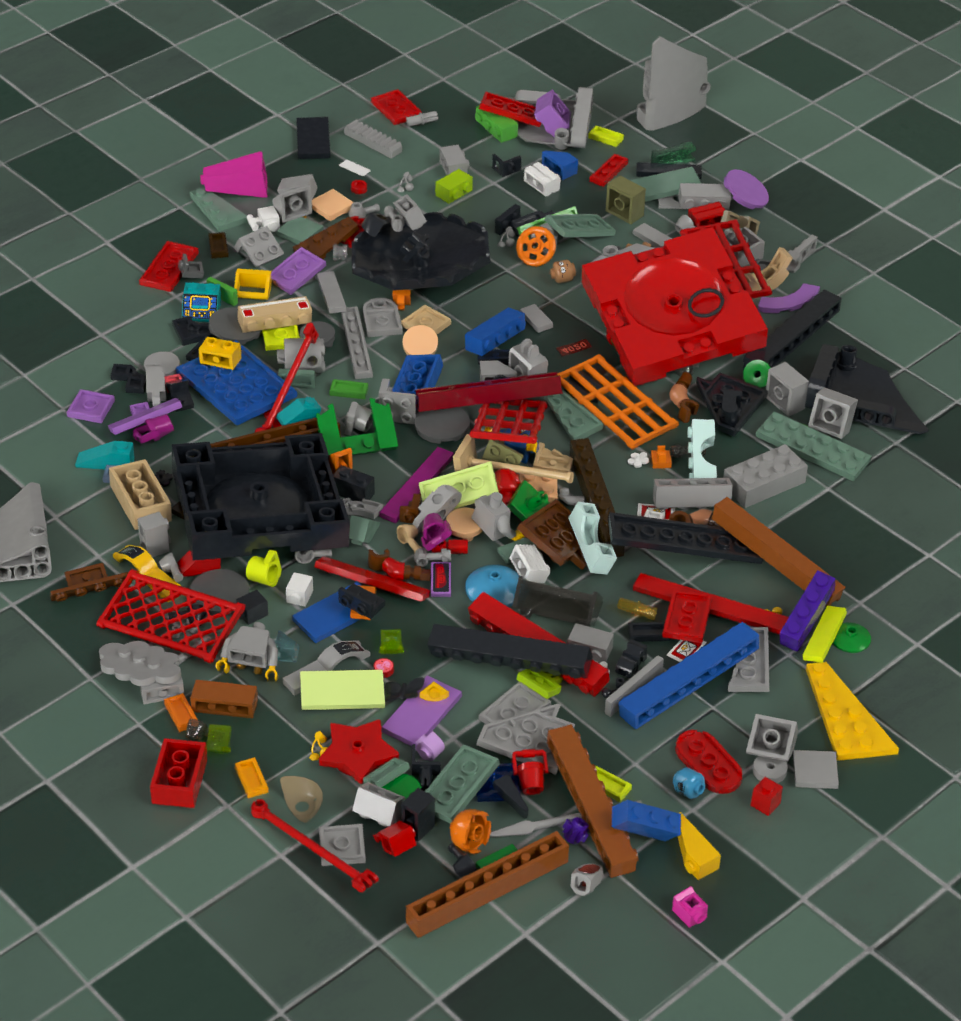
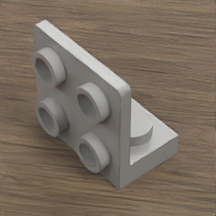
(259, 246)
(401, 404)

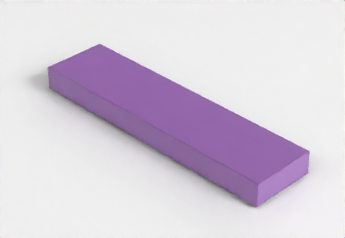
(139, 418)

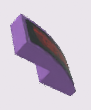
(440, 579)

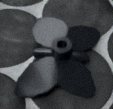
(395, 691)

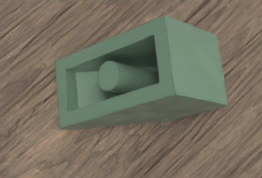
(362, 529)

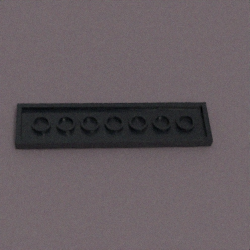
(678, 538)

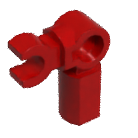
(455, 546)

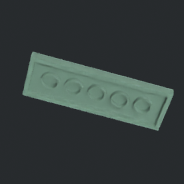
(814, 446)

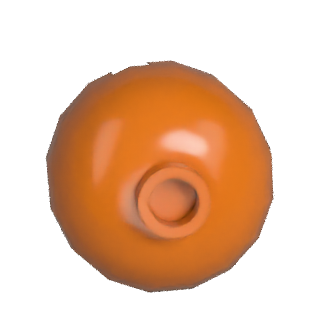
(470, 830)

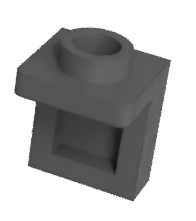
(190, 269)

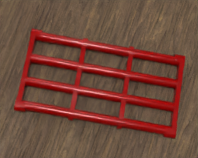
(742, 246)
(516, 425)

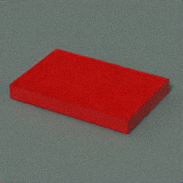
(395, 106)
(687, 616)

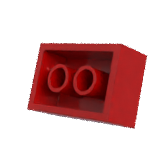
(178, 773)

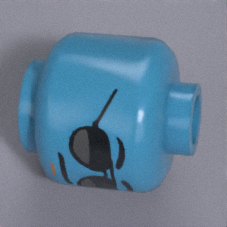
(689, 783)

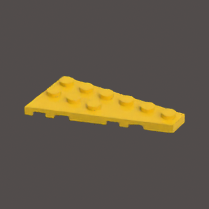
(847, 721)

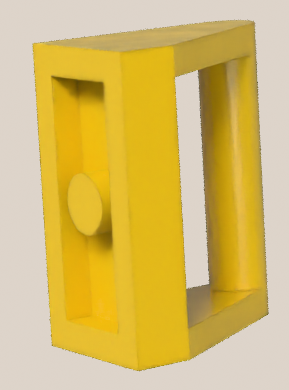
(254, 279)

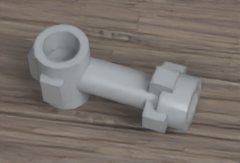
(397, 221)
(421, 556)

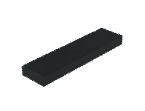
(650, 169)

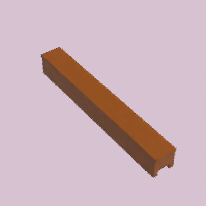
(769, 546)

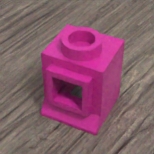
(682, 907)

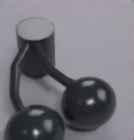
(606, 692)

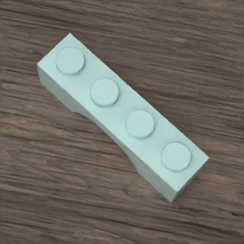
(702, 436)
(584, 523)

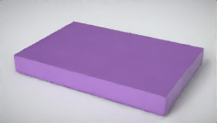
(296, 270)

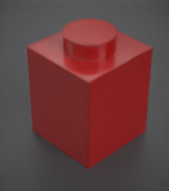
(766, 796)

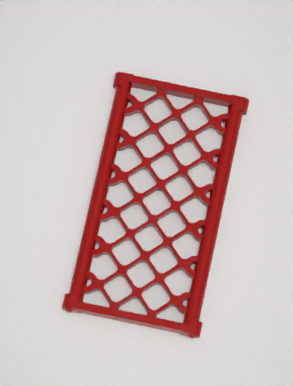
(166, 639)

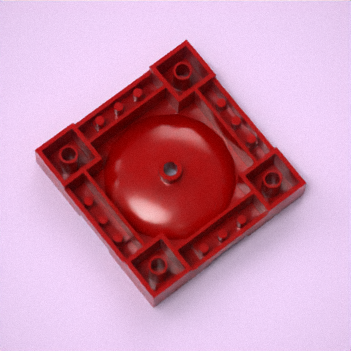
(647, 309)

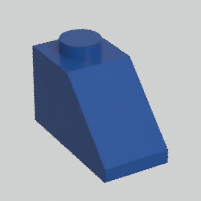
(560, 163)

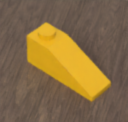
(697, 853)

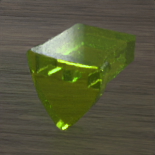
(391, 642)
(219, 738)

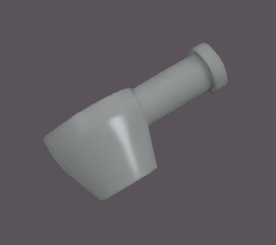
(358, 210)
(683, 223)
(307, 556)
(169, 565)

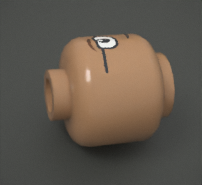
(563, 271)

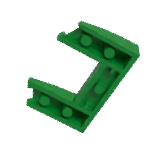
(382, 440)

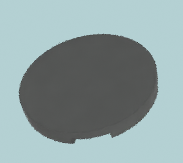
(226, 326)
(442, 424)
(220, 584)

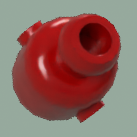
(507, 483)

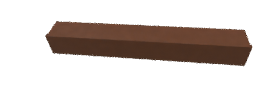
(273, 435)

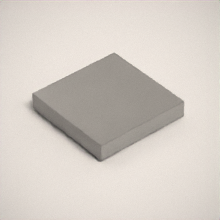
(815, 769)
(344, 842)

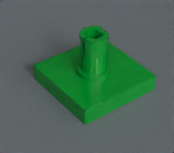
(527, 501)

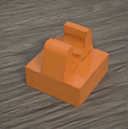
(402, 298)
(661, 458)

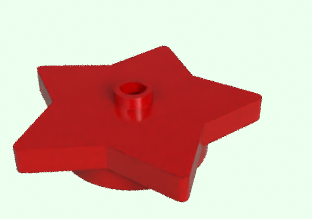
(357, 750)

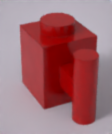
(396, 838)

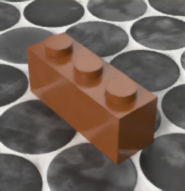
(224, 698)

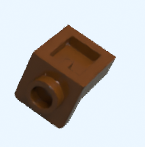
(410, 512)

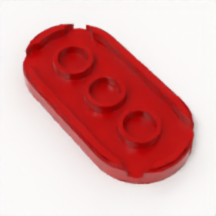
(708, 757)

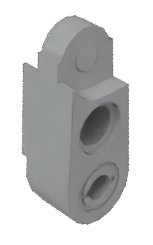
(155, 384)
(438, 502)

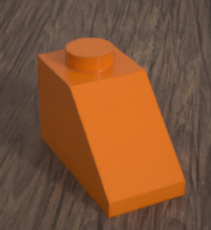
(340, 458)

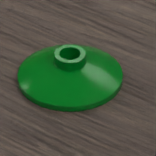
(852, 638)

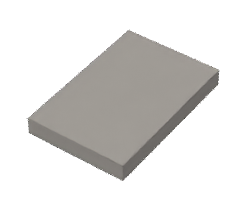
(514, 702)

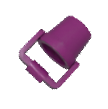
(157, 427)
(434, 531)

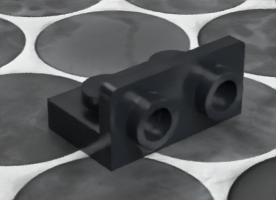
(360, 600)

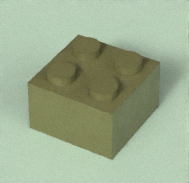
(625, 199)

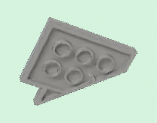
(523, 732)

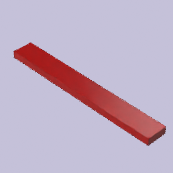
(720, 606)

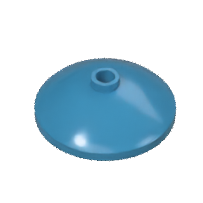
(494, 580)

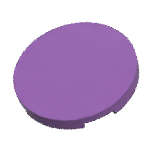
(746, 189)

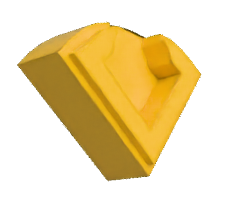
(434, 692)

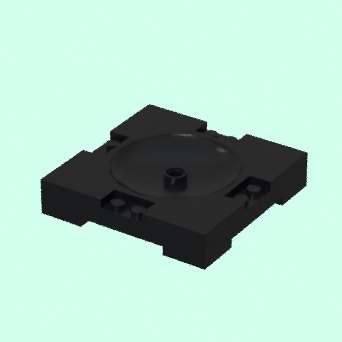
(259, 497)

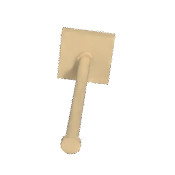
(467, 457)

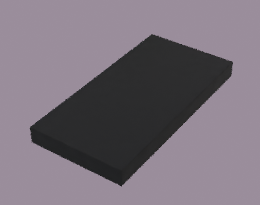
(313, 138)

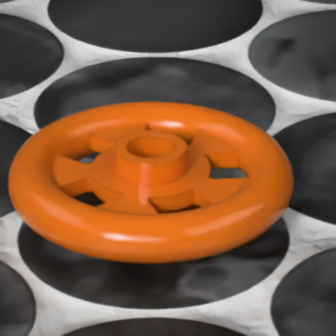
(524, 239)

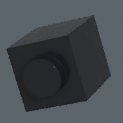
(255, 606)

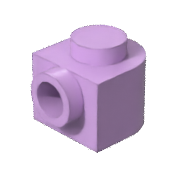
(429, 746)

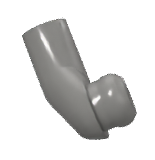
(569, 499)

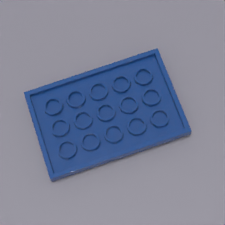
(237, 392)

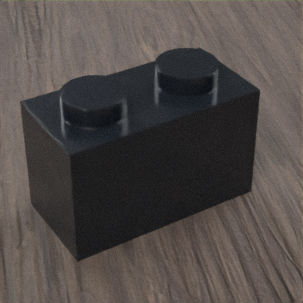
(354, 484)
(419, 812)

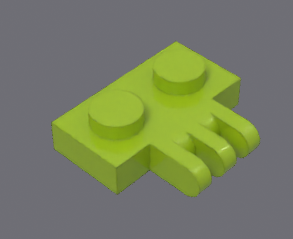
(541, 682)

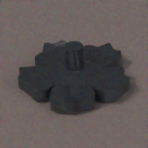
(163, 479)

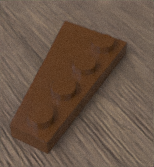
(323, 241)

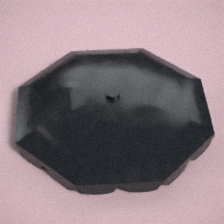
(453, 246)

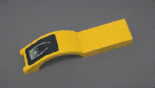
(144, 564)

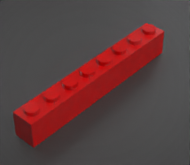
(501, 619)

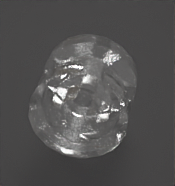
(340, 252)

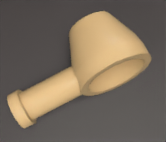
(407, 534)

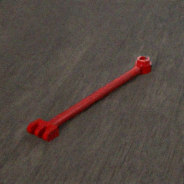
(311, 336)
(360, 881)

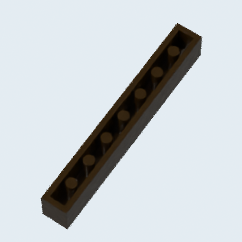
(593, 487)

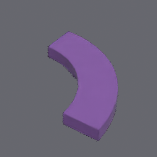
(791, 302)

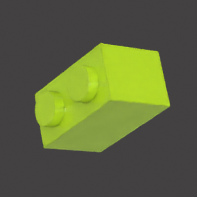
(453, 186)

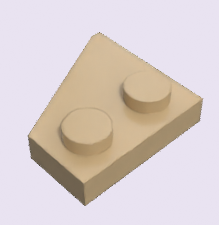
(552, 460)

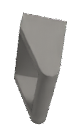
(158, 692)

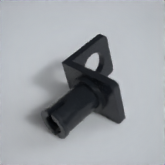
(424, 770)

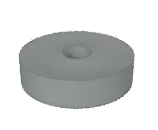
(776, 774)

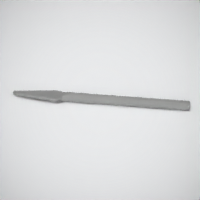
(527, 827)

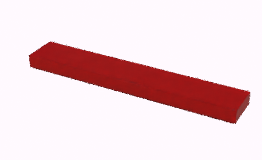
(373, 579)

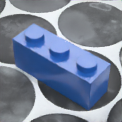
(646, 820)

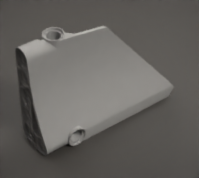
(24, 536)

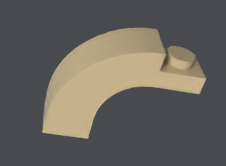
(774, 273)

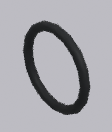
(709, 314)

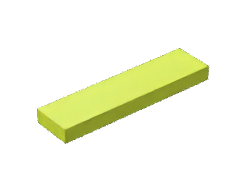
(824, 634)

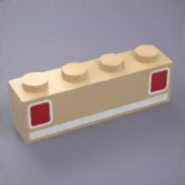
(274, 314)

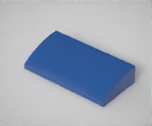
(418, 373)

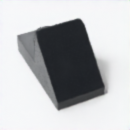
(180, 390)

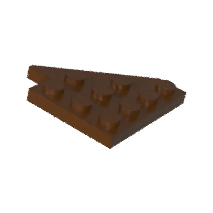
(554, 534)

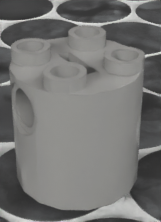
(312, 360)

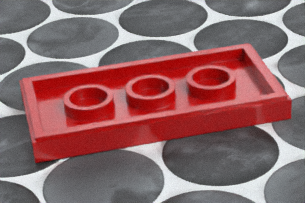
(509, 108)
(164, 269)

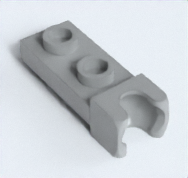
(801, 253)

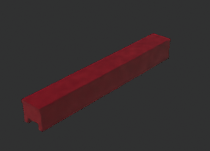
(488, 391)

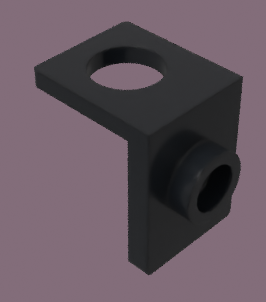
(506, 167)

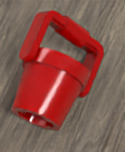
(530, 773)

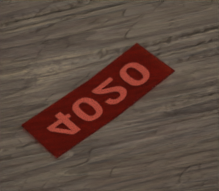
(574, 347)

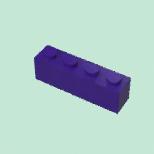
(807, 611)

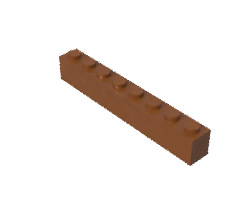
(591, 800)
(487, 884)

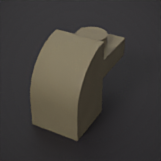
(751, 223)

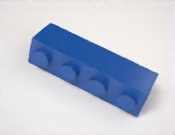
(495, 331)

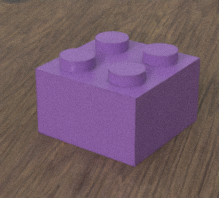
(552, 112)

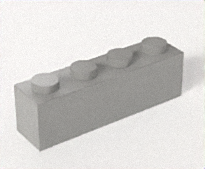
(690, 492)

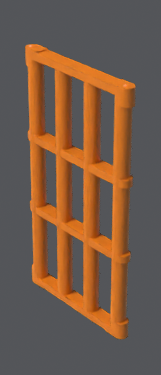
(618, 414)

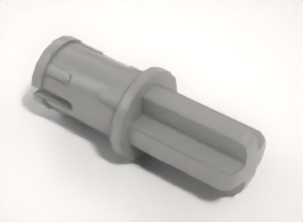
(421, 118)

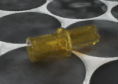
(637, 608)

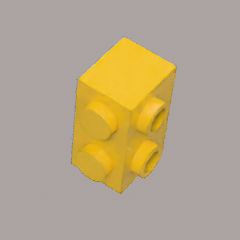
(220, 353)

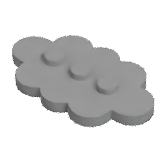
(140, 663)

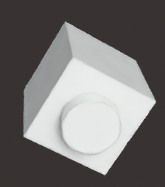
(299, 589)

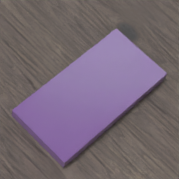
(419, 715)

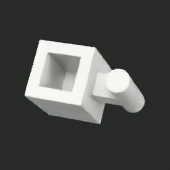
(266, 217)

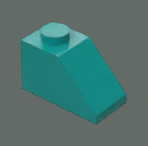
(298, 411)

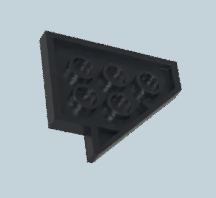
(713, 395)

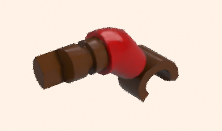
(396, 569)

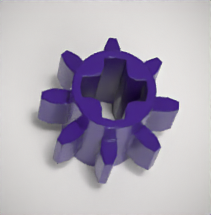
(575, 830)

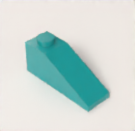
(111, 453)

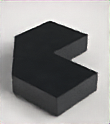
(135, 382)

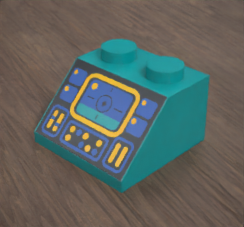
(201, 301)

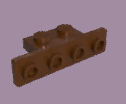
(86, 580)

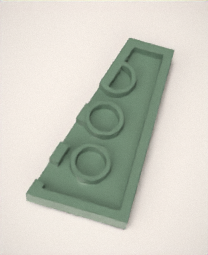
(217, 210)
(573, 416)

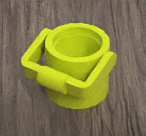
(264, 570)

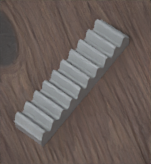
(373, 139)

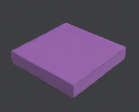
(90, 406)

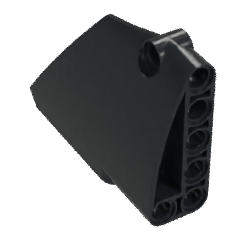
(876, 393)

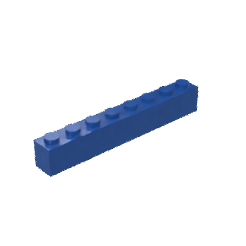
(688, 675)

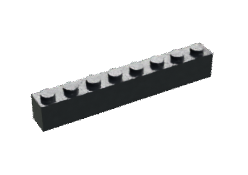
(796, 329)
(510, 651)

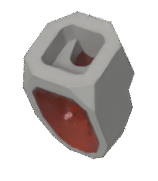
(586, 878)

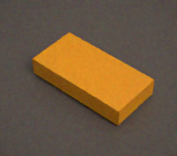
(251, 777)

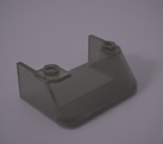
(556, 603)

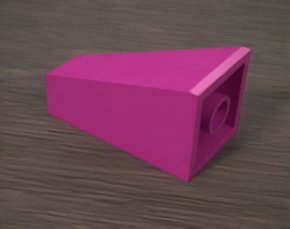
(237, 176)

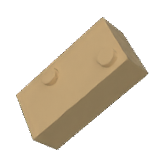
(139, 491)

